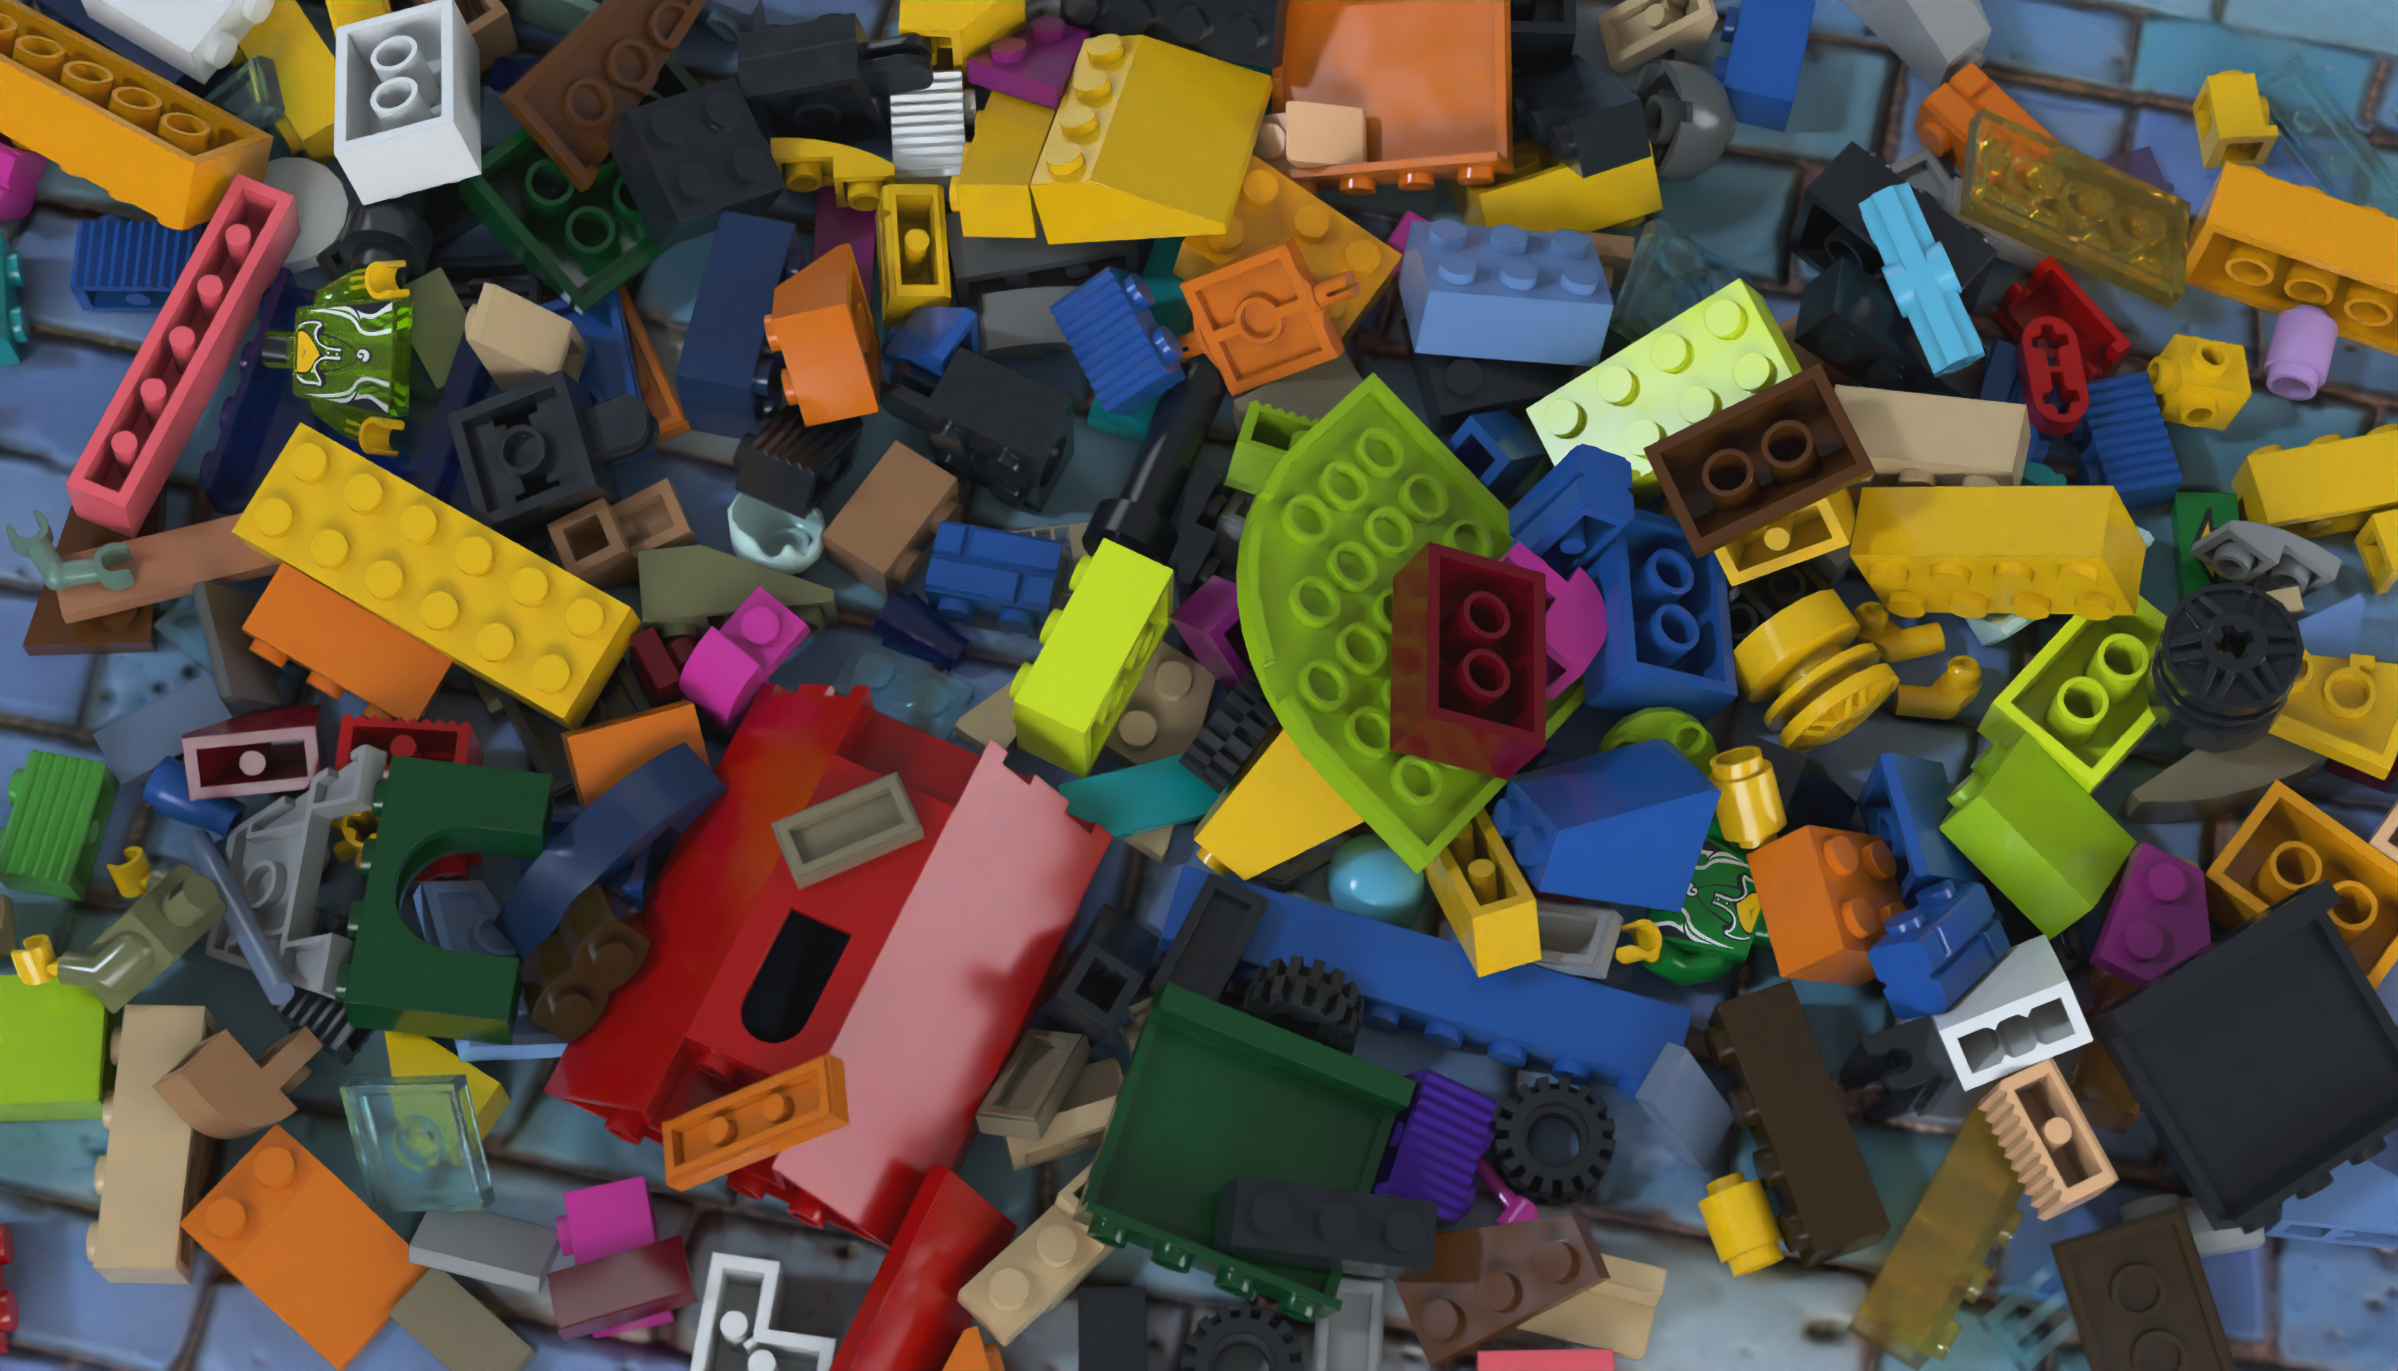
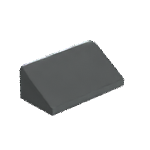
(241, 676)

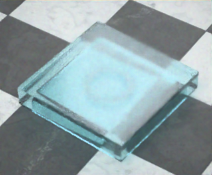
(418, 1143)

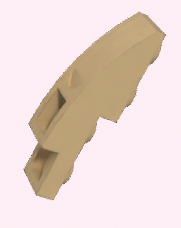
(1035, 1269)

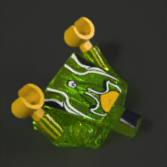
(352, 354)

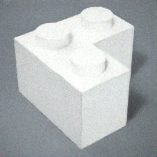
(743, 1322)

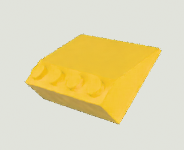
(1147, 143)

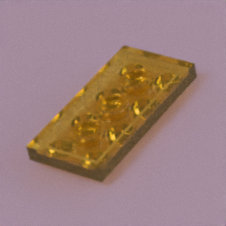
(2075, 208)

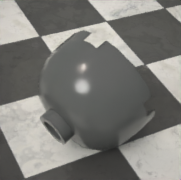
(1684, 117)

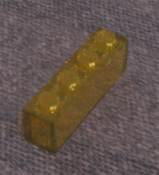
(1943, 1248)

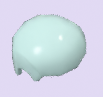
(774, 536)

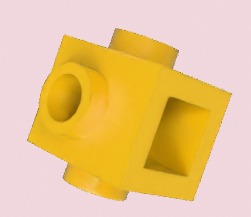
(2200, 381)

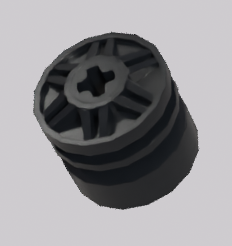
(2209, 695)

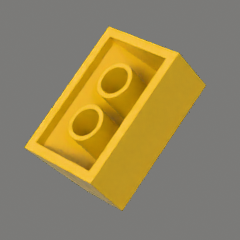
(1554, 197)

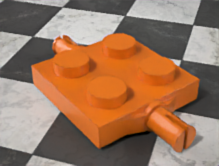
(1263, 316)

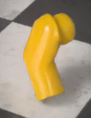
(1946, 696)

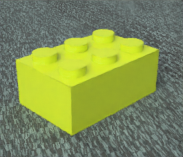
(1092, 657)
(2084, 695)

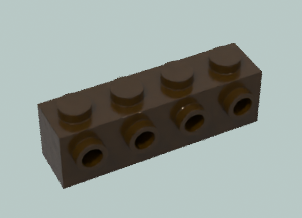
(1796, 1125)

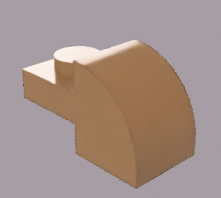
(603, 539)

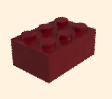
(1468, 661)

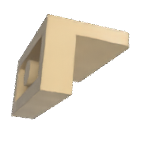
(1078, 1121)
(1608, 1315)

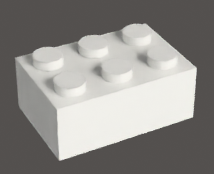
(407, 101)

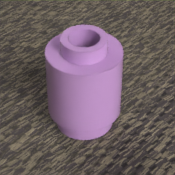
(2300, 352)

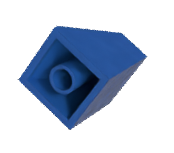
(1611, 825)

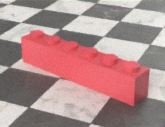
(184, 357)

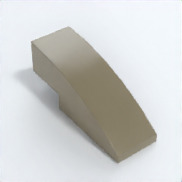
(2219, 783)

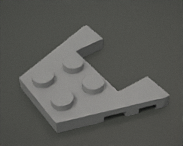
(279, 870)

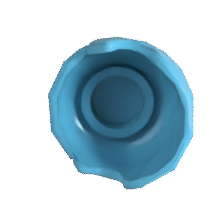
(1374, 881)

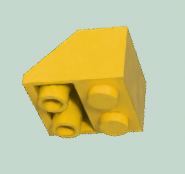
(961, 27)

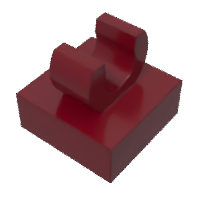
(658, 666)

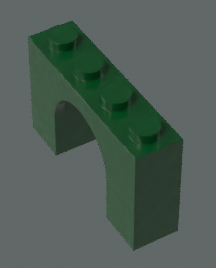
(426, 815)

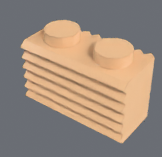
(2047, 1139)

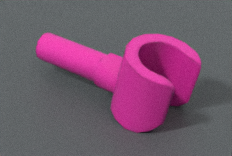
(1516, 1207)

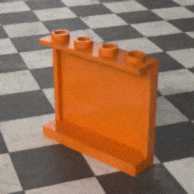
(1424, 74)

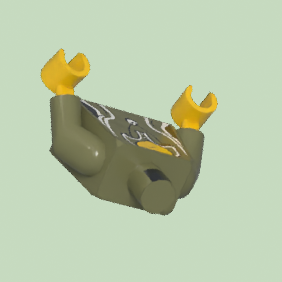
(140, 942)

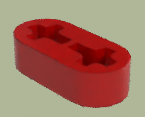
(2065, 373)

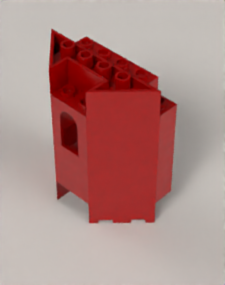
(927, 996)

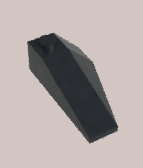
(1467, 386)

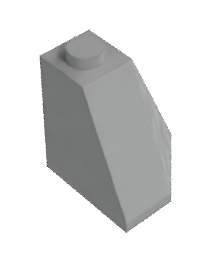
(1929, 35)

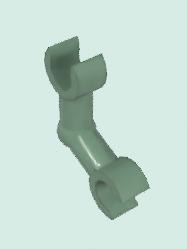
(60, 574)

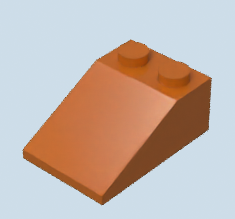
(305, 1246)

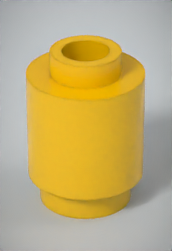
(1749, 800)
(1741, 1224)

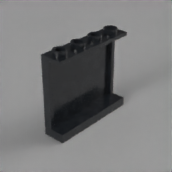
(2260, 1060)

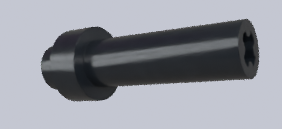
(389, 232)
(1161, 469)

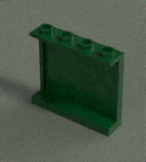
(1223, 1100)

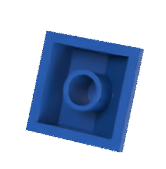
(1905, 806)

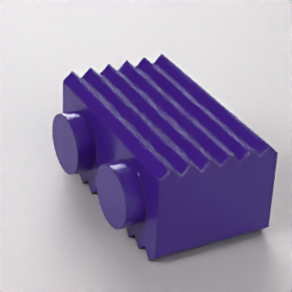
(1437, 1146)

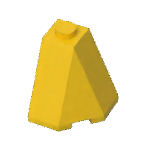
(1271, 811)

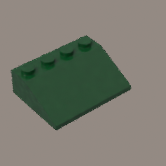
(568, 238)

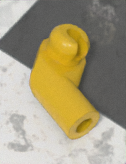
(1891, 640)

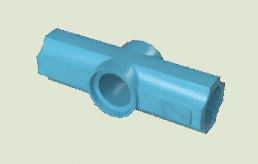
(1921, 279)

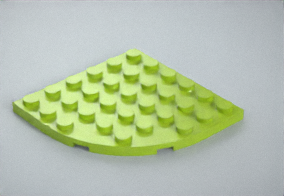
(1319, 597)

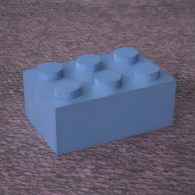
(1504, 293)

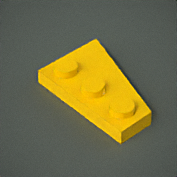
(2344, 711)

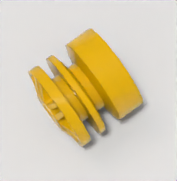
(1805, 664)

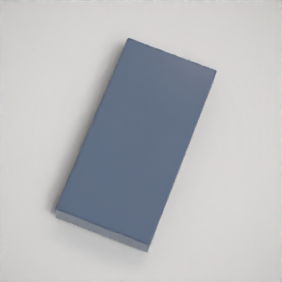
(150, 734)
(1685, 1106)

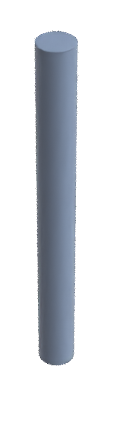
(241, 919)

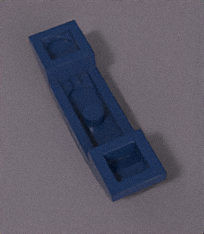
(606, 840)

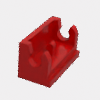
(2057, 295)

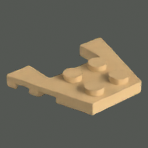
(1156, 724)

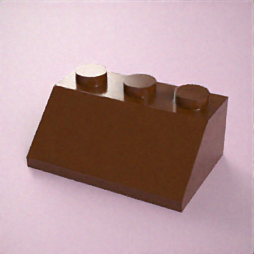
(1759, 461)

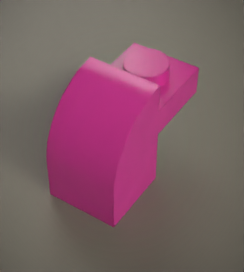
(1573, 620)
(738, 658)

